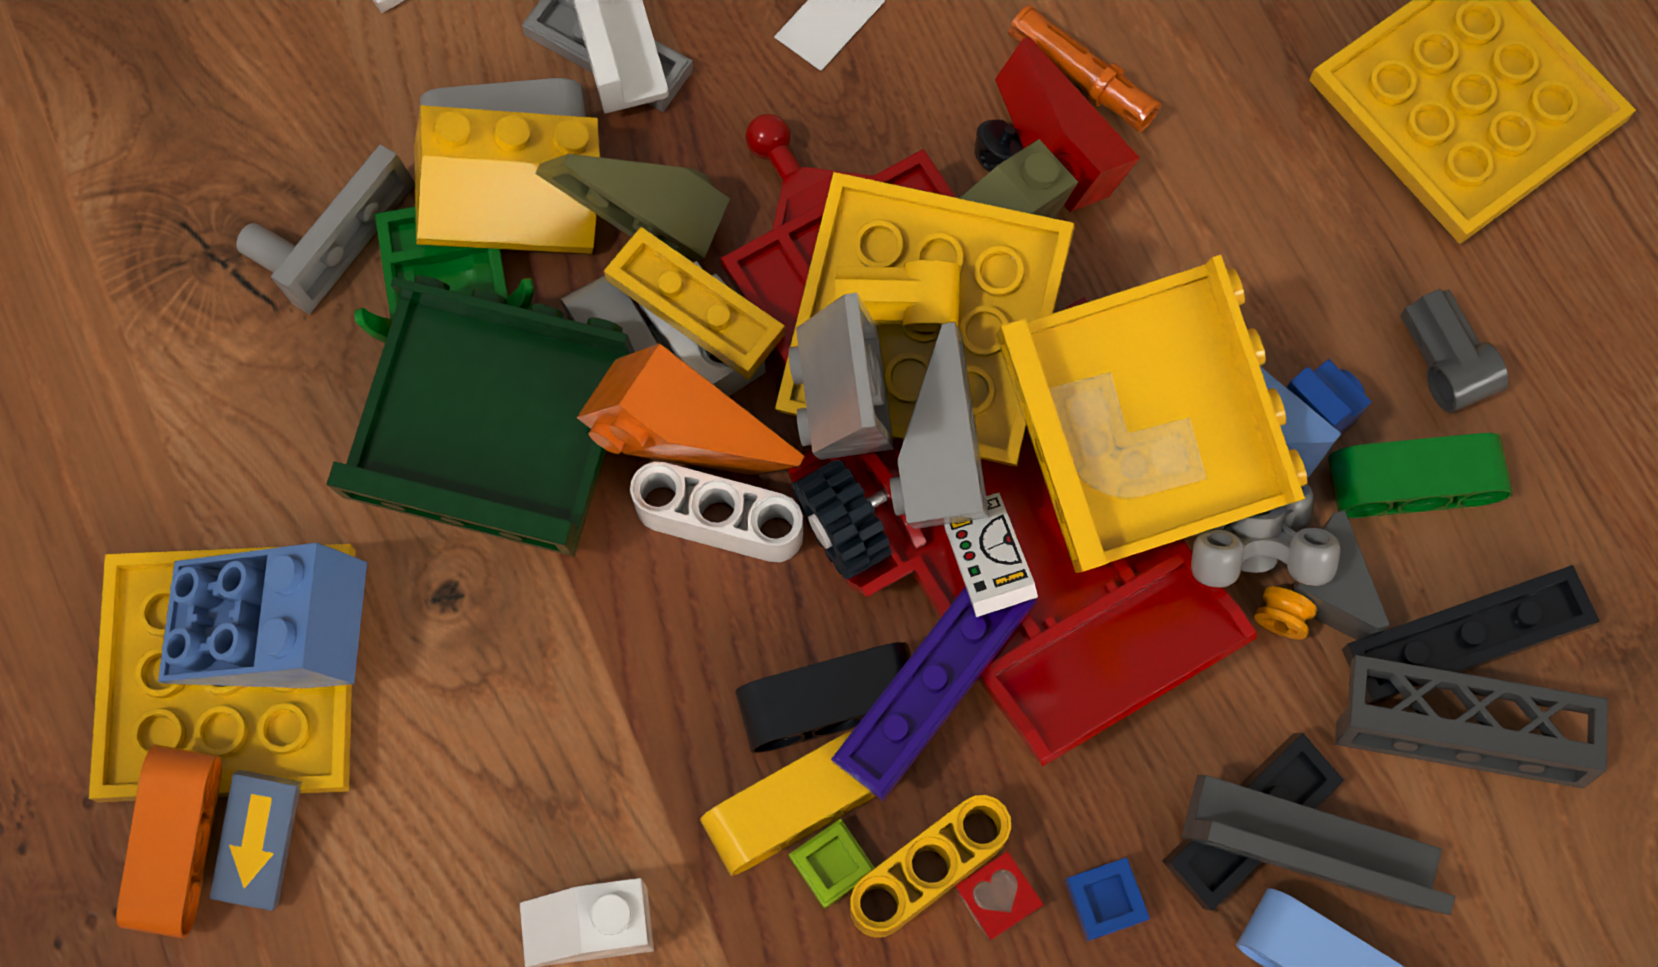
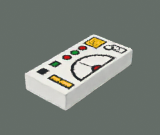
(991, 560)

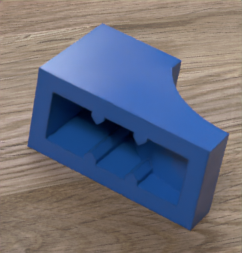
(1331, 394)

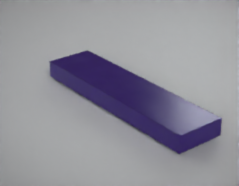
(925, 693)

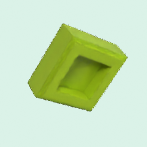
(831, 863)

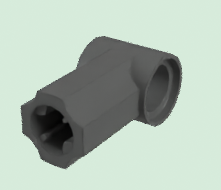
(1458, 364)

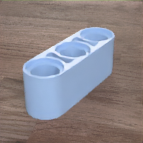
(1294, 935)

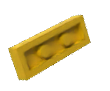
(694, 303)

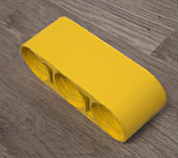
(783, 809)
(947, 840)

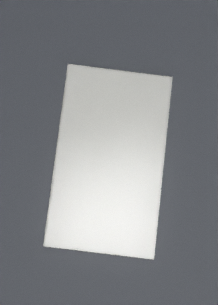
(825, 27)

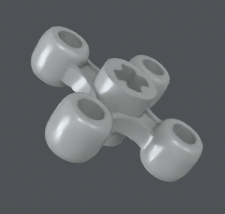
(1261, 540)

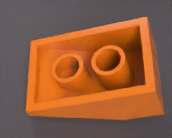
(670, 413)

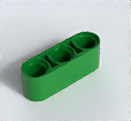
(1420, 475)

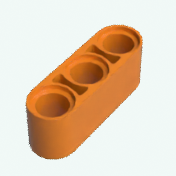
(169, 841)

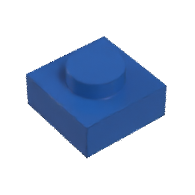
(1106, 899)

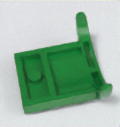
(458, 267)

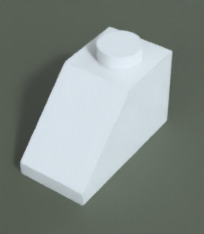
(587, 923)

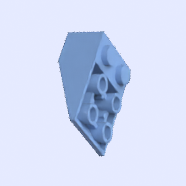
(265, 619)

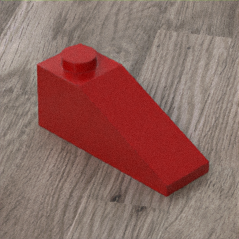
(1054, 110)

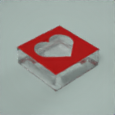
(998, 896)

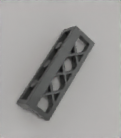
(1468, 744)
(1315, 844)

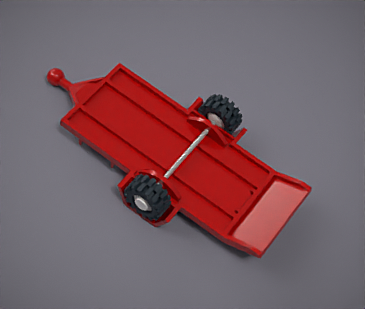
(1095, 637)

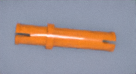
(1100, 80)

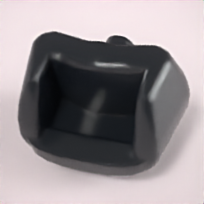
(995, 143)

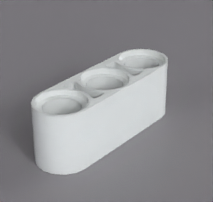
(697, 491)

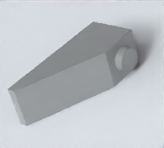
(940, 453)

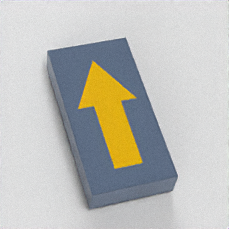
(255, 840)

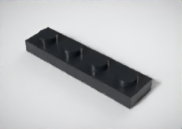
(1481, 629)

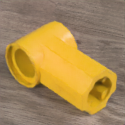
(915, 295)

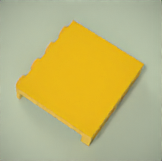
(1173, 356)

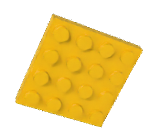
(1471, 103)
(1007, 273)
(253, 729)

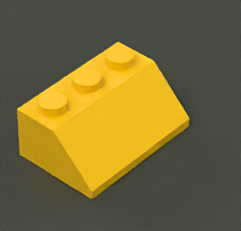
(481, 181)

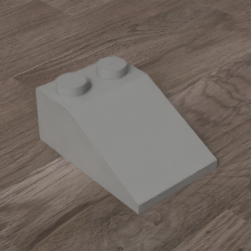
(842, 382)

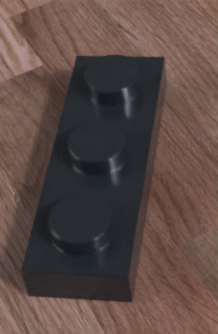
(1291, 773)

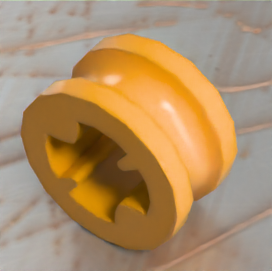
(1285, 613)

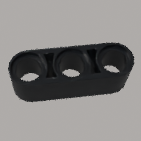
(817, 697)

